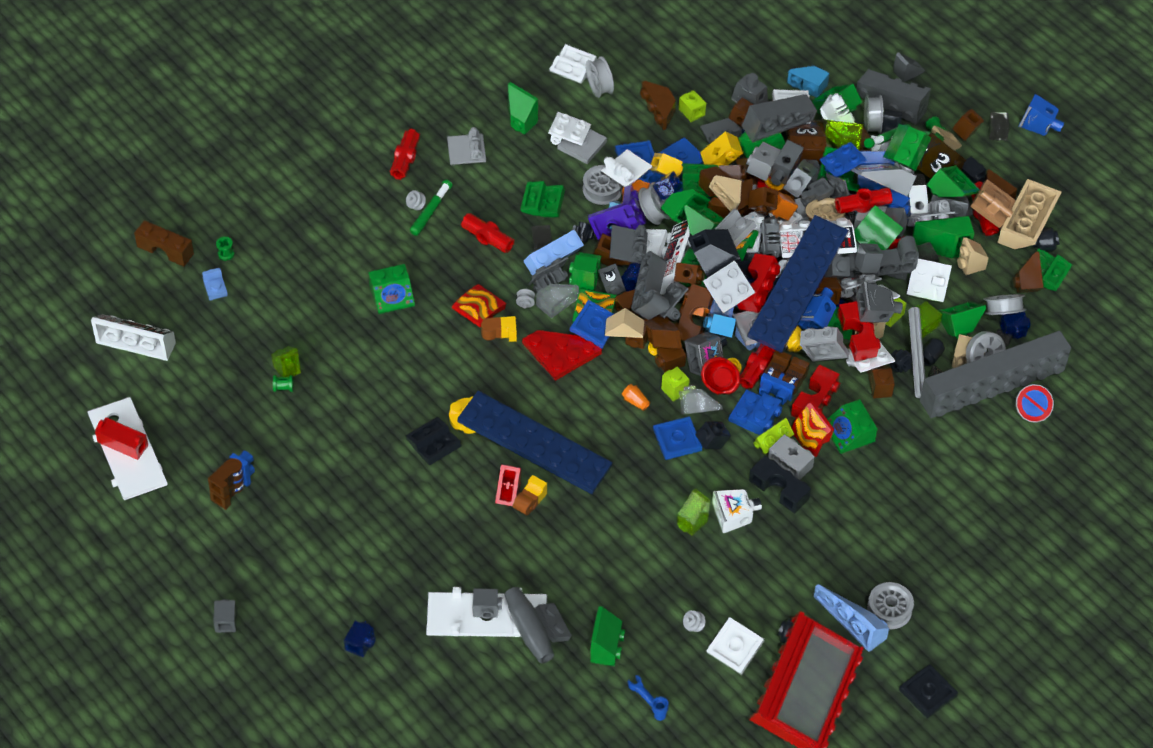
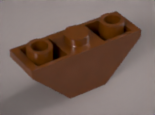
(659, 102)
(718, 207)
(663, 333)

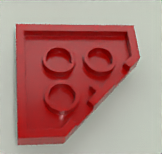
(560, 352)

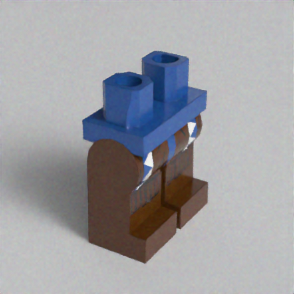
(783, 376)
(230, 478)

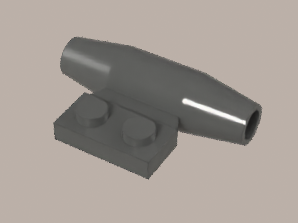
(536, 624)

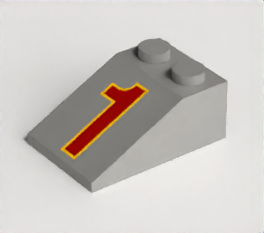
(894, 177)

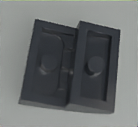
(433, 440)

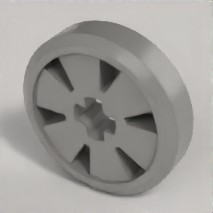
(981, 343)

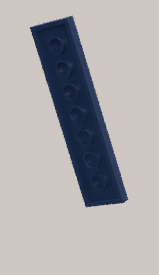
(798, 284)
(535, 442)

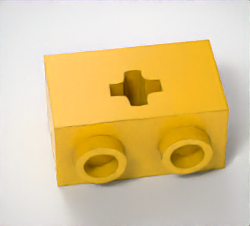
(722, 150)
(665, 164)

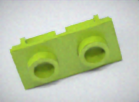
(772, 435)

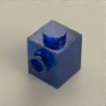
(667, 185)
(630, 276)
(1015, 324)
(359, 638)

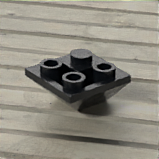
(714, 249)

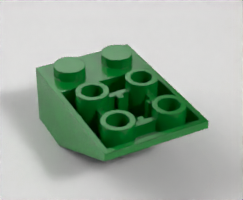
(944, 234)

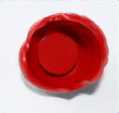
(720, 376)

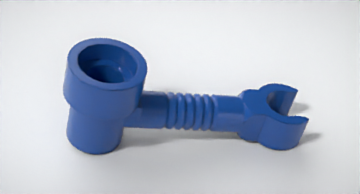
(658, 704)

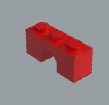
(764, 271)
(864, 344)
(822, 382)

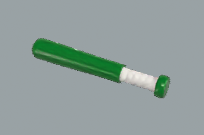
(881, 138)
(428, 211)

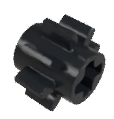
(584, 231)
(902, 361)

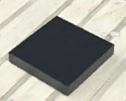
(928, 691)

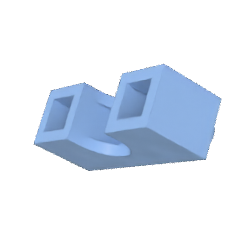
(560, 248)

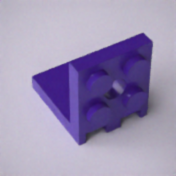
(624, 215)

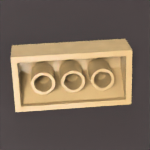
(1029, 215)

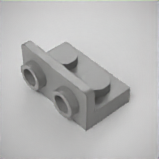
(737, 226)

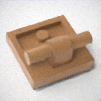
(993, 203)

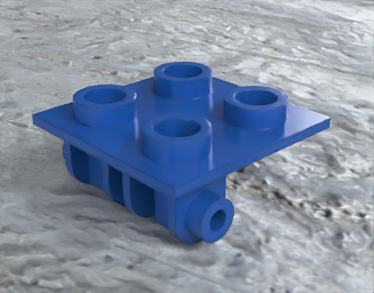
(842, 160)

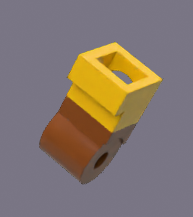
(499, 328)
(530, 495)

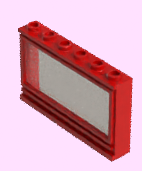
(808, 684)

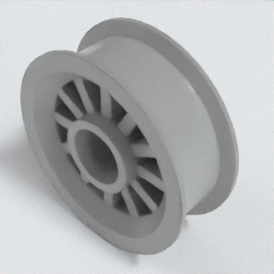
(599, 76)
(873, 113)
(599, 187)
(652, 204)
(1004, 304)
(891, 594)

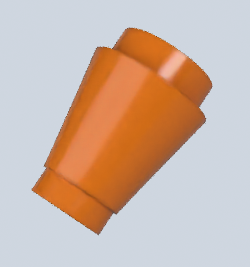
(635, 397)

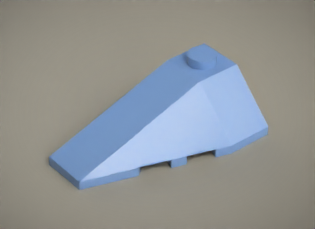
(859, 622)

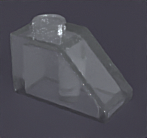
(556, 298)
(696, 401)

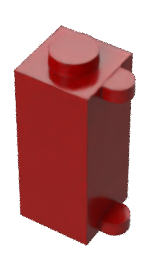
(121, 438)

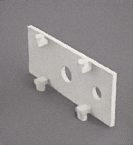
(130, 475)
(453, 615)

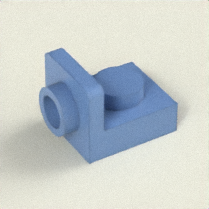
(214, 284)

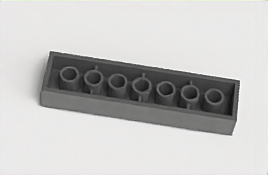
(995, 374)

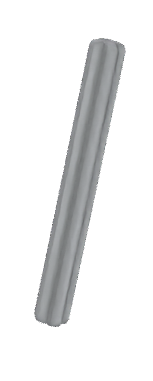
(917, 350)

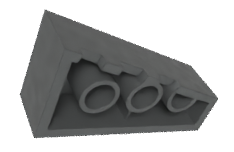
(895, 94)
(777, 116)

